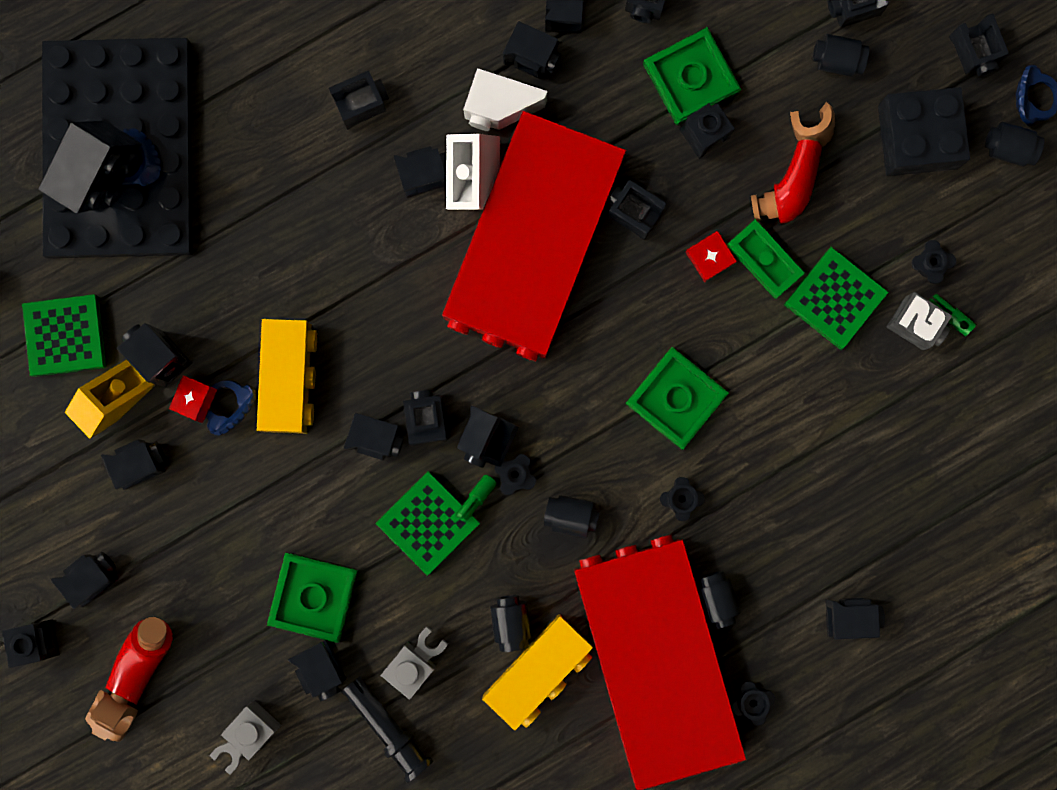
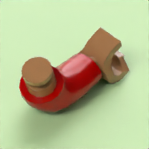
(796, 187)
(131, 672)

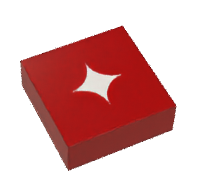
(710, 256)
(193, 399)

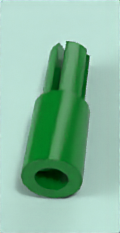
(958, 319)
(476, 497)

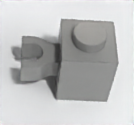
(413, 665)
(246, 735)

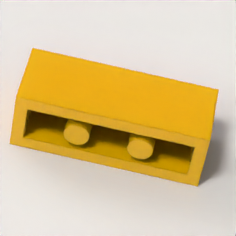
(286, 376)
(538, 673)

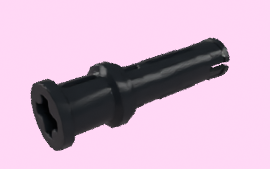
(398, 743)

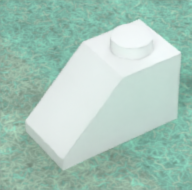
(500, 101)
(471, 170)

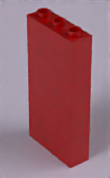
(533, 236)
(658, 662)

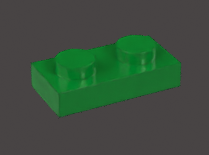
(765, 259)

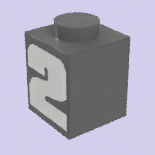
(920, 322)

